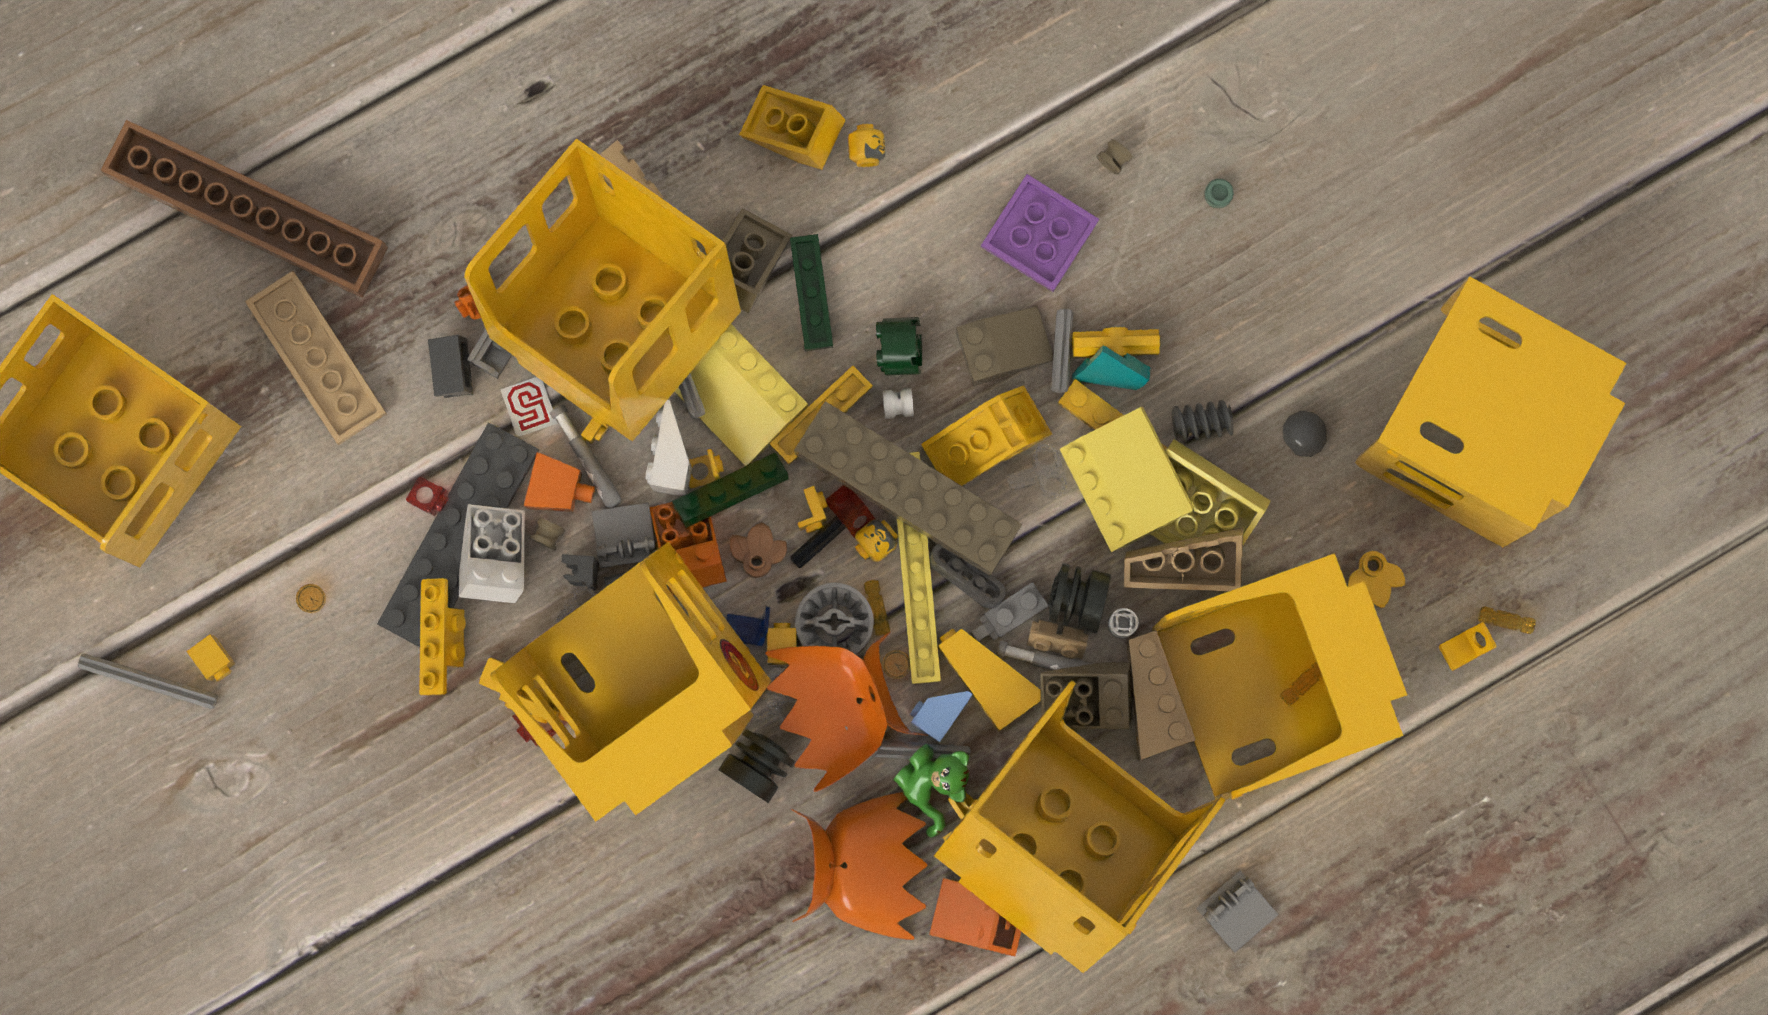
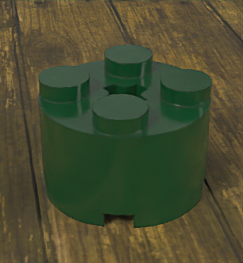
(899, 346)

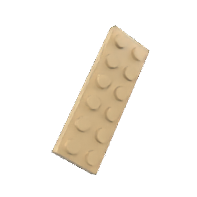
(315, 357)

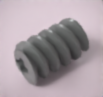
(1202, 420)

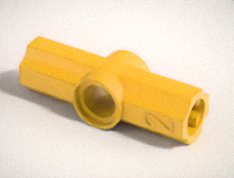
(1118, 340)

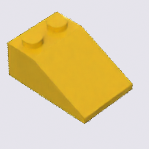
(793, 126)

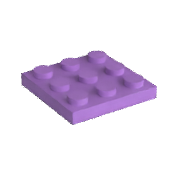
(1039, 233)

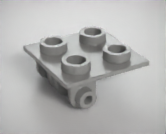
(623, 534)
(1237, 911)

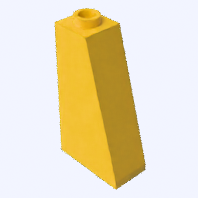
(994, 684)

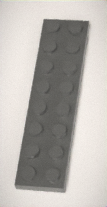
(487, 479)

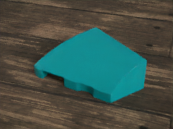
(1113, 370)

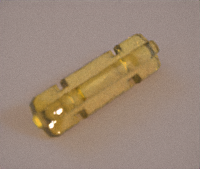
(876, 603)
(1506, 620)
(1301, 685)

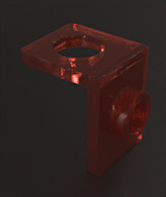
(438, 501)
(848, 508)
(525, 734)

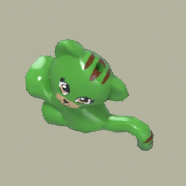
(946, 774)

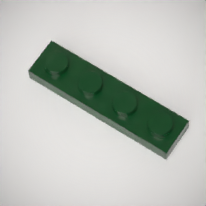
(811, 292)
(730, 490)

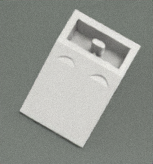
(671, 466)
(492, 554)

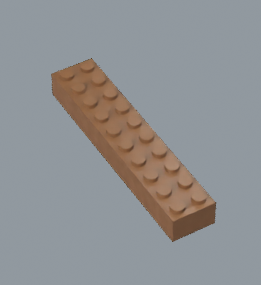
(244, 208)

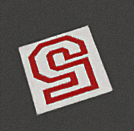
(528, 406)

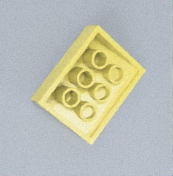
(743, 396)
(1127, 479)
(1217, 497)

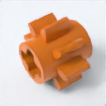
(466, 304)

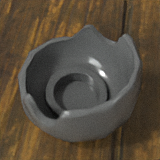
(1305, 433)

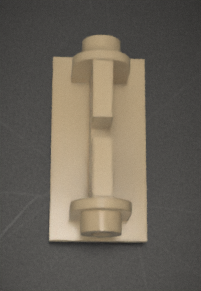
(1069, 644)

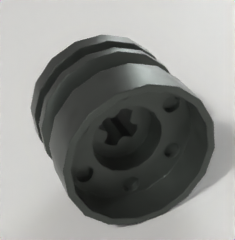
(1079, 597)
(757, 765)

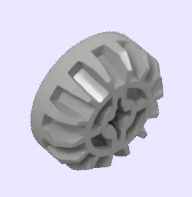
(834, 594)

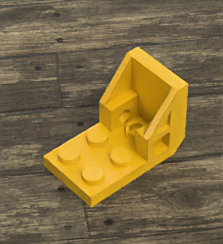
(987, 436)

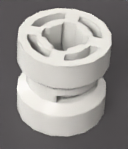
(898, 403)
(1119, 623)

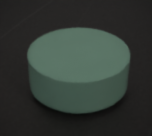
(1218, 193)

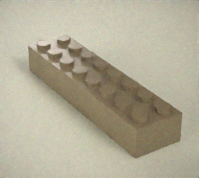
(907, 488)

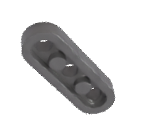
(978, 583)

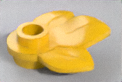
(1378, 581)

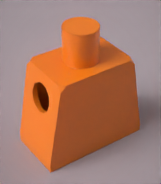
(556, 486)

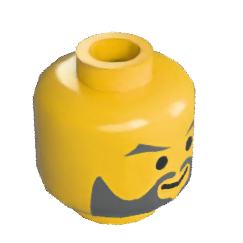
(866, 146)
(875, 540)

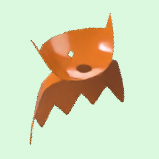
(826, 691)
(877, 866)

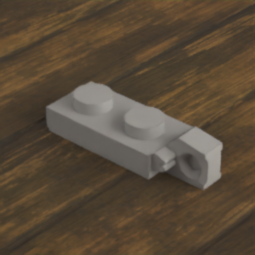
(1010, 613)

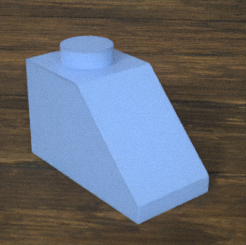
(939, 713)

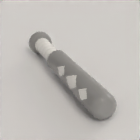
(589, 462)
(1038, 658)

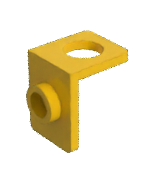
(714, 467)
(1465, 647)

